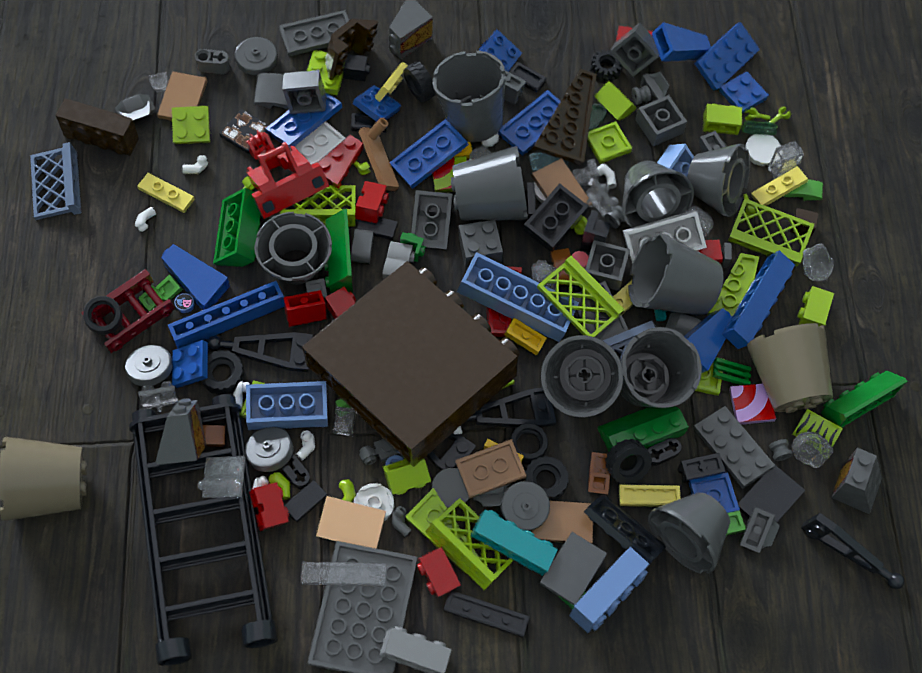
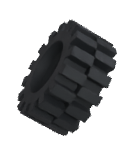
(603, 73)

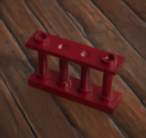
(125, 293)

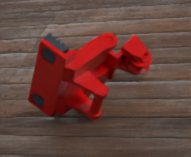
(273, 196)

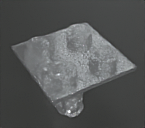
(223, 477)

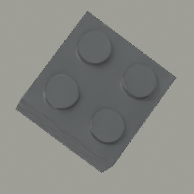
(635, 49)
(304, 92)
(661, 120)
(480, 238)
(607, 263)

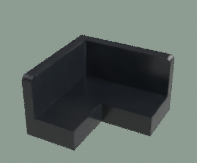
(594, 230)

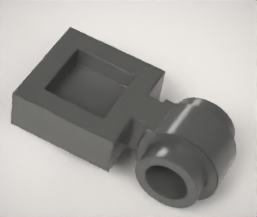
(382, 450)

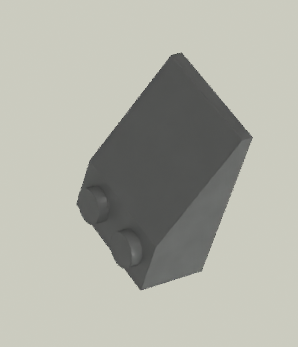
(433, 218)

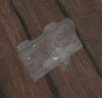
(599, 198)
(158, 397)

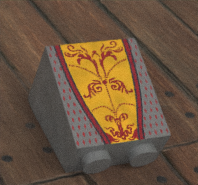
(409, 29)
(182, 435)
(858, 481)

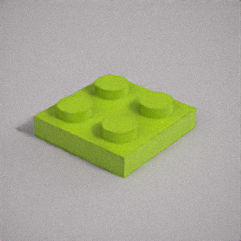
(190, 125)

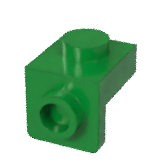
(417, 242)

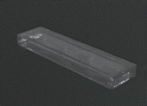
(343, 574)

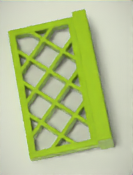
(323, 214)
(761, 245)
(591, 287)
(462, 552)

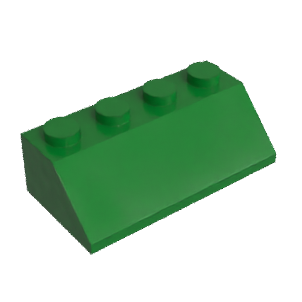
(237, 230)
(340, 260)
(863, 398)
(647, 426)

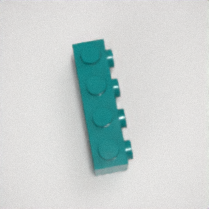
(514, 542)

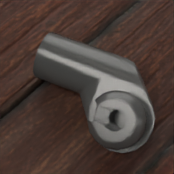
(398, 521)

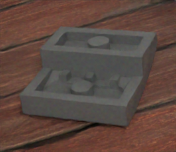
(270, 91)

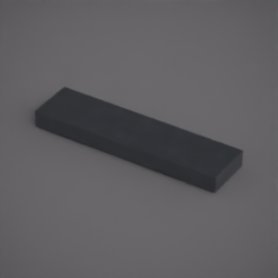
(486, 613)

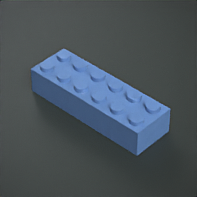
(514, 296)

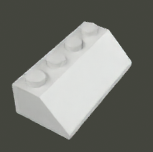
(681, 227)

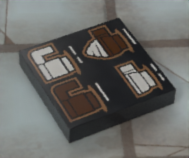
(240, 128)

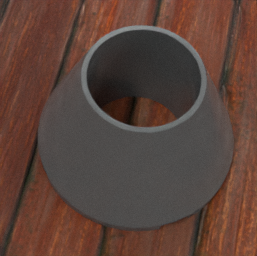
(720, 177)
(654, 193)
(290, 233)
(692, 530)

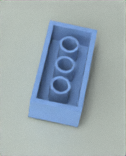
(286, 405)
(609, 589)

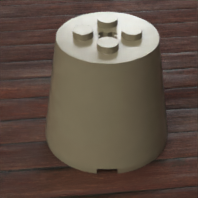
(794, 367)
(40, 478)

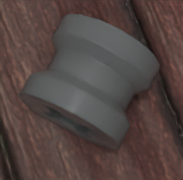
(641, 95)
(615, 217)
(780, 450)

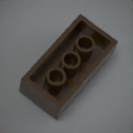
(97, 127)

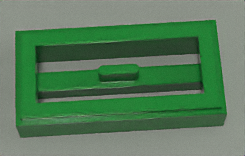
(733, 369)

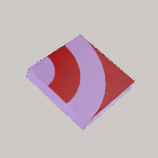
(751, 404)

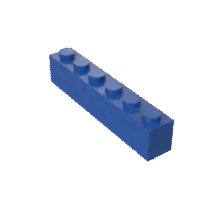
(758, 300)
(227, 315)

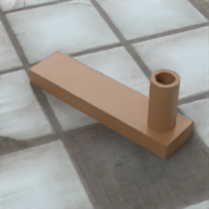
(377, 154)

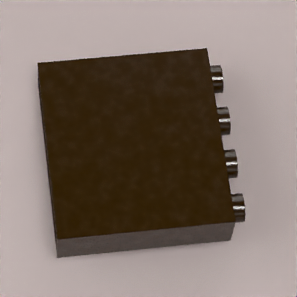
(412, 361)

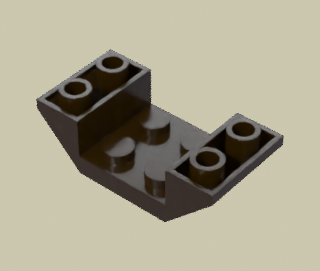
(353, 35)

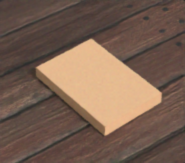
(351, 523)

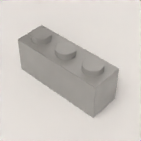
(415, 651)

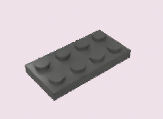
(311, 33)
(736, 447)

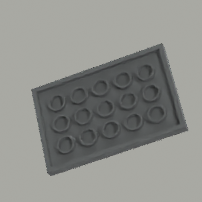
(357, 617)

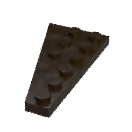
(568, 127)

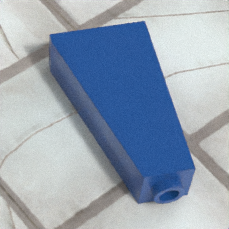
(679, 43)
(195, 276)
(708, 336)

